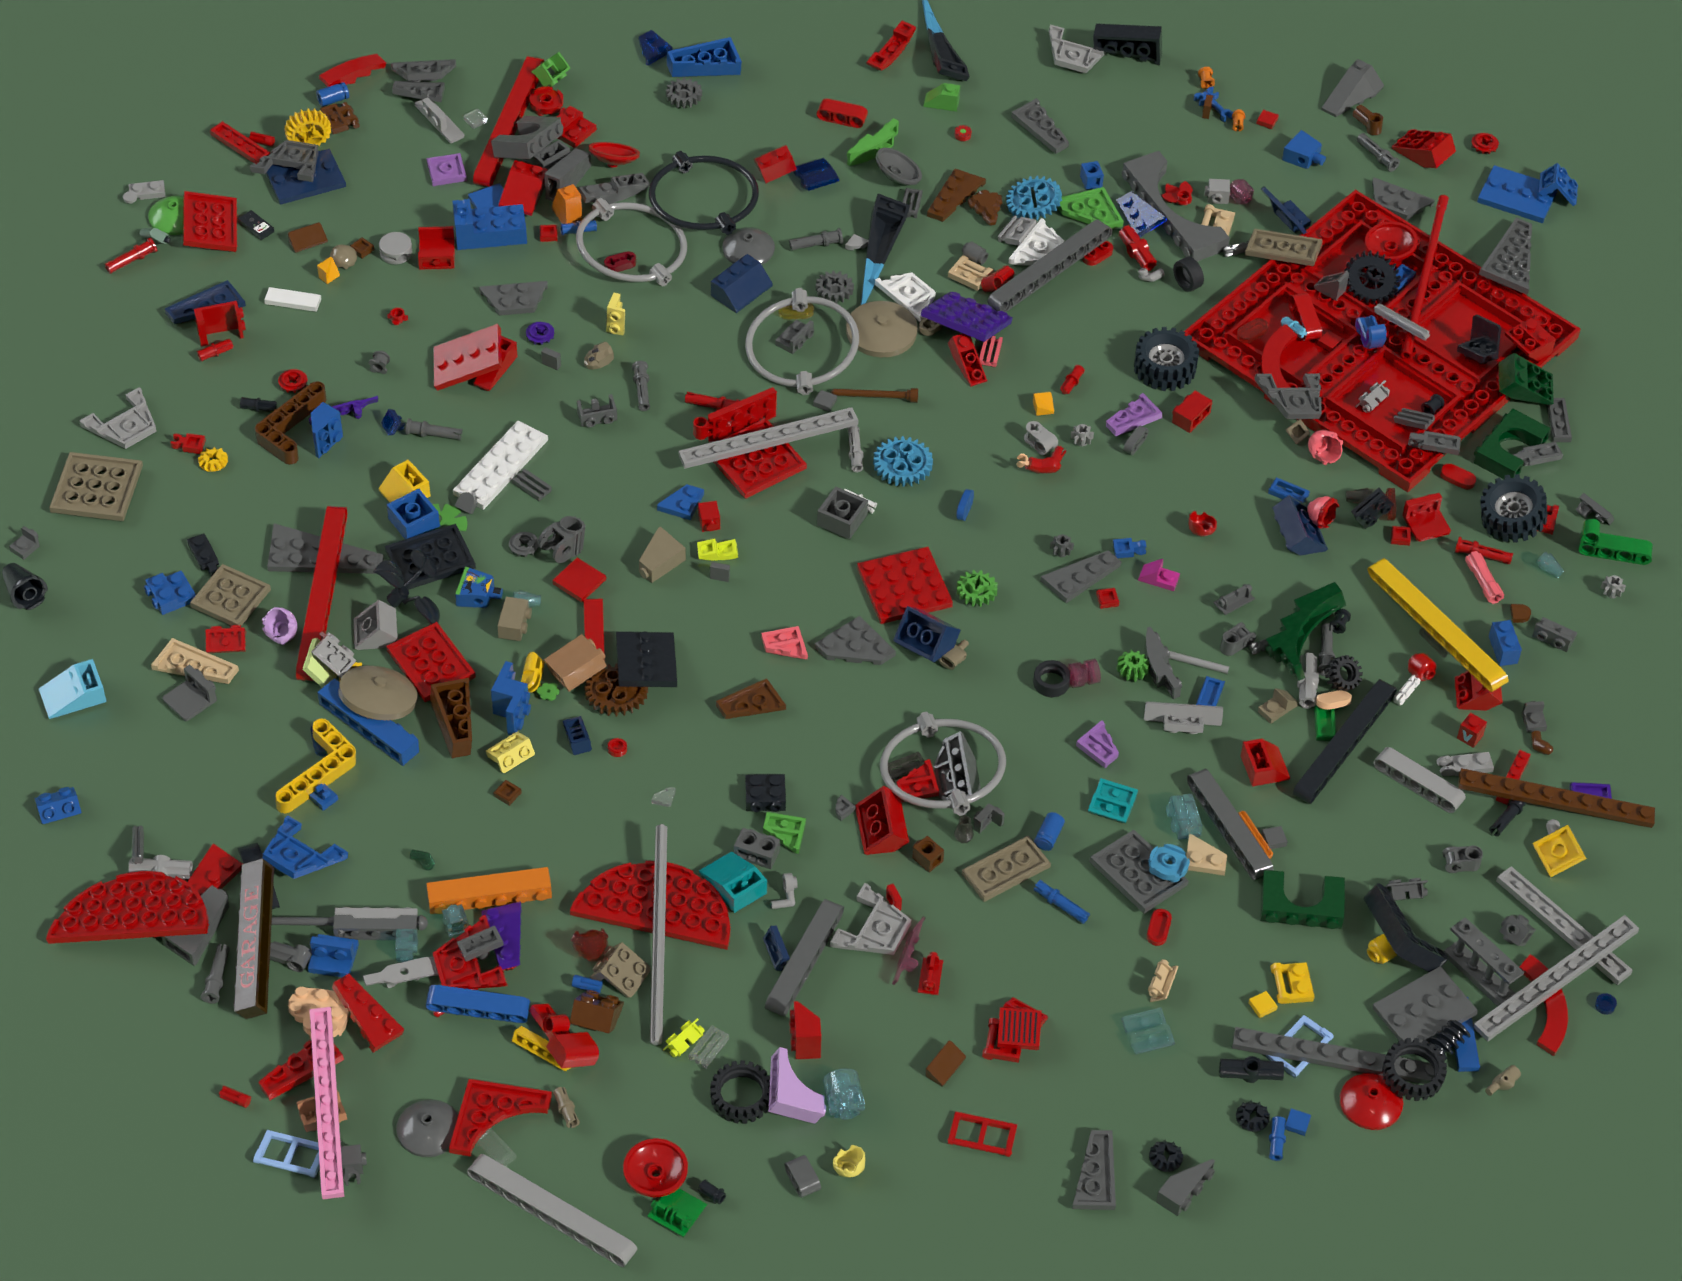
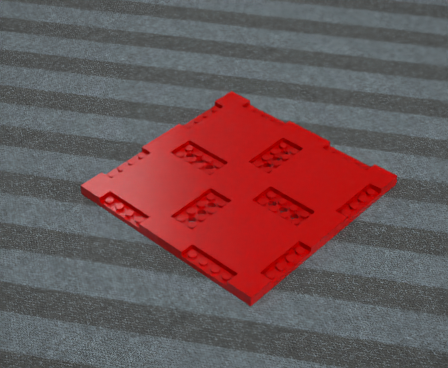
(1444, 313)

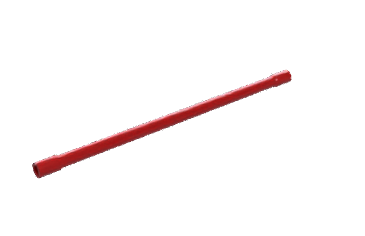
(1441, 207)

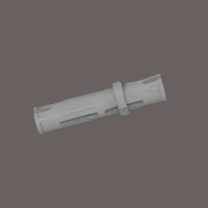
(855, 453)

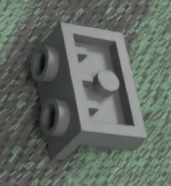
(795, 336)
(1554, 634)

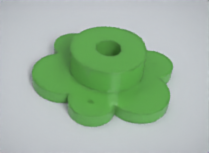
(548, 691)

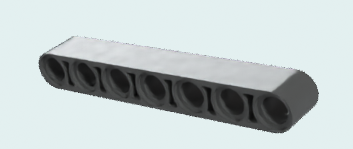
(1229, 823)
(804, 957)

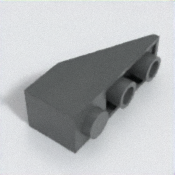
(1181, 1187)

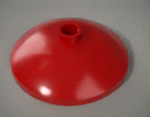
(614, 153)
(1392, 239)
(1370, 1110)
(651, 1158)

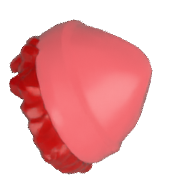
(1322, 511)

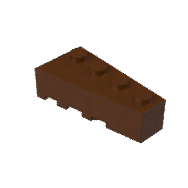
(453, 711)

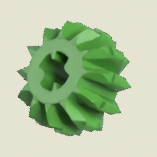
(1133, 665)

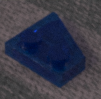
(653, 47)

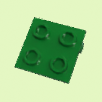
(677, 1211)

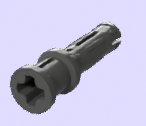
(1383, 156)
(824, 238)
(641, 379)
(424, 429)
(1326, 648)
(214, 981)

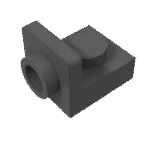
(25, 544)
(1534, 717)

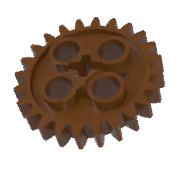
(604, 693)

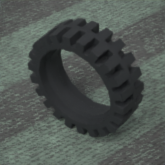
(734, 1071)
(1406, 1088)

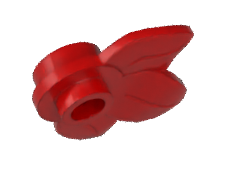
(1179, 194)

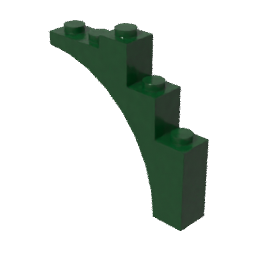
(1296, 627)

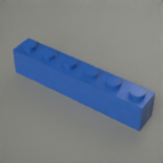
(384, 734)

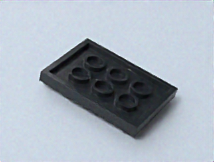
(442, 545)
(646, 659)

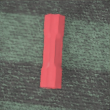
(1479, 567)

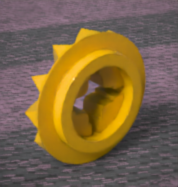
(213, 465)

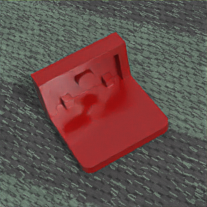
(1425, 517)

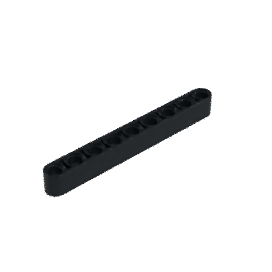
(1344, 741)

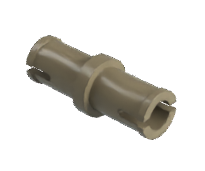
(566, 1107)

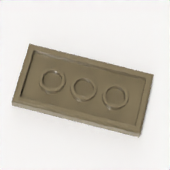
(1283, 247)
(1006, 868)

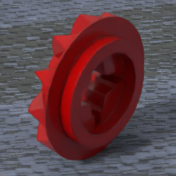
(1488, 139)
(294, 375)

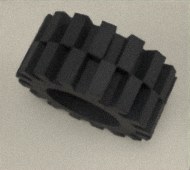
(1352, 671)

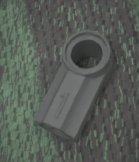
(294, 957)

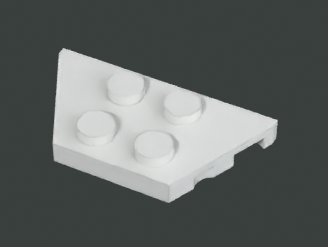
(1036, 245)
(908, 292)

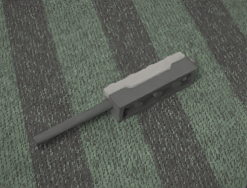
(363, 922)

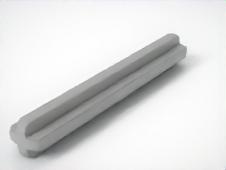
(1402, 321)

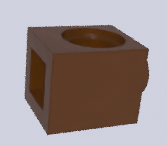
(928, 853)

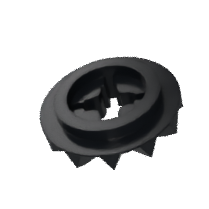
(1257, 1123)
(1158, 1159)

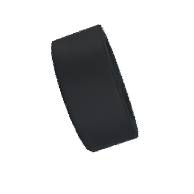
(1188, 274)
(1050, 690)

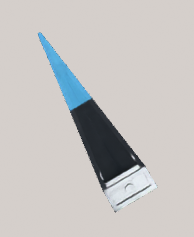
(943, 54)
(885, 225)

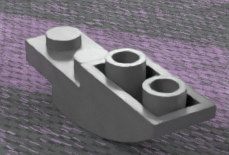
(618, 189)
(1159, 664)

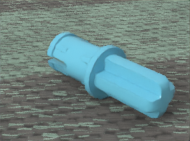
(1295, 326)

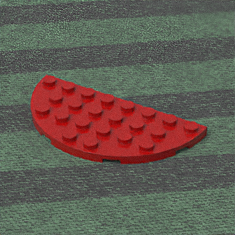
(626, 899)
(132, 907)

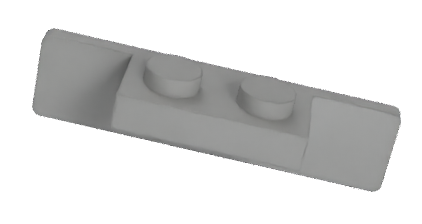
(439, 120)
(1183, 716)

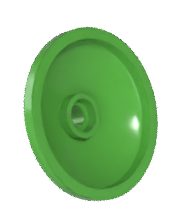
(167, 215)

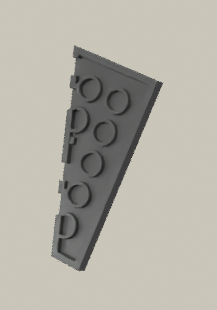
(1511, 258)
(298, 552)

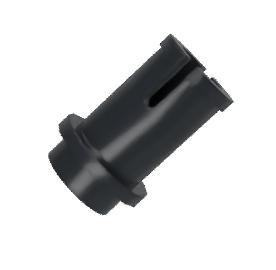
(711, 1191)

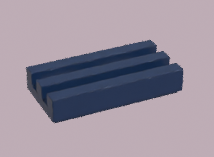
(776, 948)

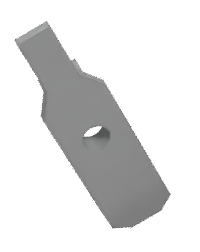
(392, 974)

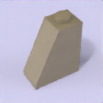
(661, 556)

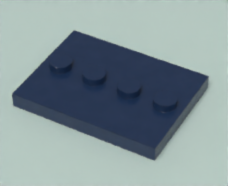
(289, 188)

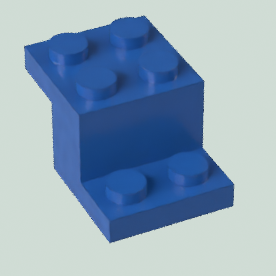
(510, 698)

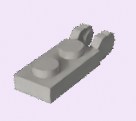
(1477, 762)

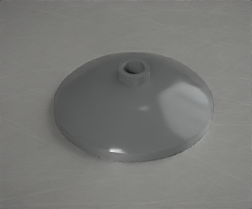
(898, 166)
(748, 241)
(423, 1137)

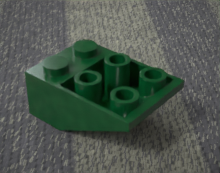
(1525, 380)

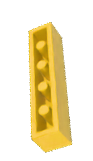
(534, 1044)

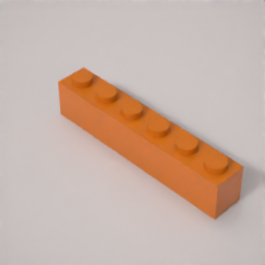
(490, 890)

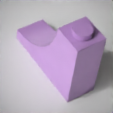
(789, 1095)

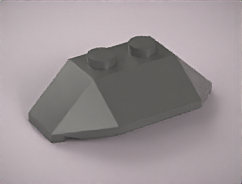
(956, 767)

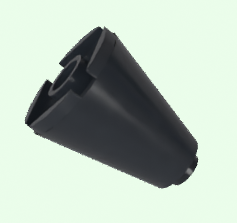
(24, 587)

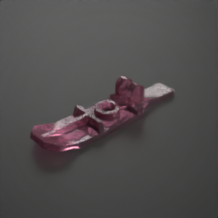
(905, 961)

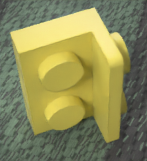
(615, 316)
(511, 751)

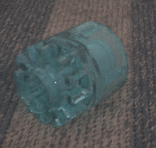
(844, 1093)

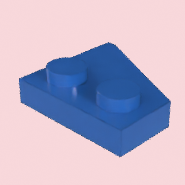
(682, 502)

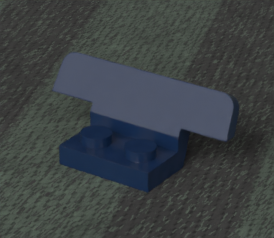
(1288, 213)

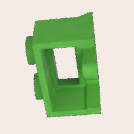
(559, 66)

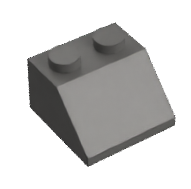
(375, 627)

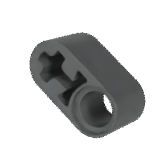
(802, 1176)

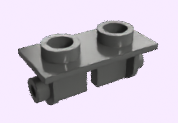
(1235, 599)
(1413, 887)

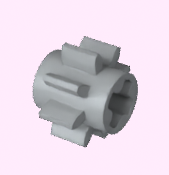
(1082, 435)
(1613, 586)

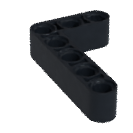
(1399, 932)

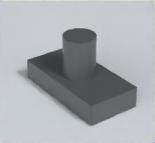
(480, 944)

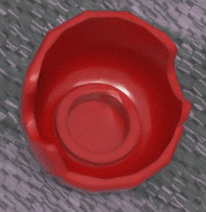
(1202, 524)

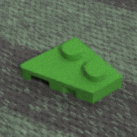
(786, 828)

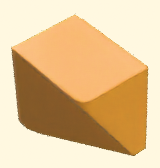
(328, 270)
(1043, 403)

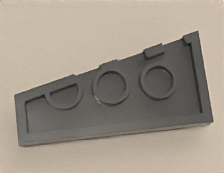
(1080, 576)

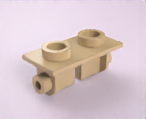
(1163, 981)

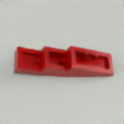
(352, 69)

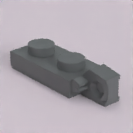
(1435, 442)
(1540, 454)

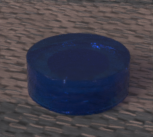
(1606, 1003)

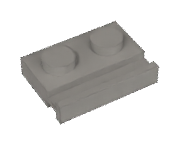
(1017, 230)

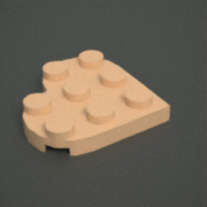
(313, 998)

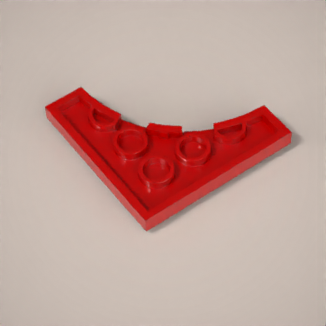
(488, 1104)

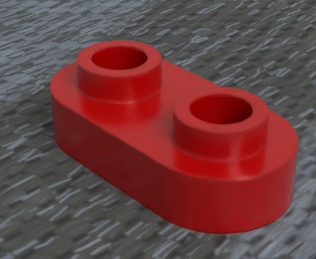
(1099, 254)

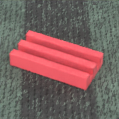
(992, 341)

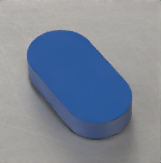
(965, 504)

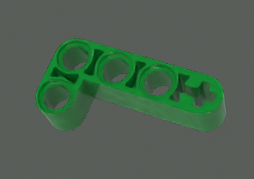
(1613, 547)

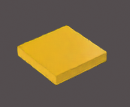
(1559, 851)

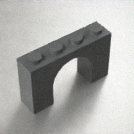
(533, 136)

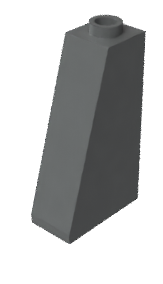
(566, 172)
(192, 946)

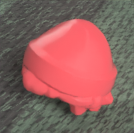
(1325, 446)

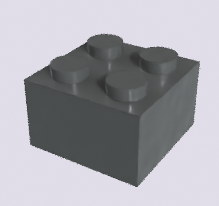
(842, 512)

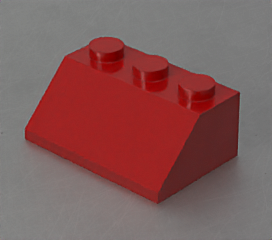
(881, 822)

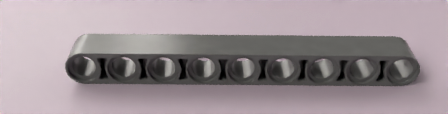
(1049, 266)

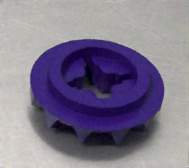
(542, 328)

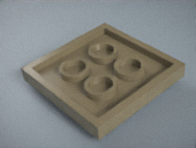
(230, 596)

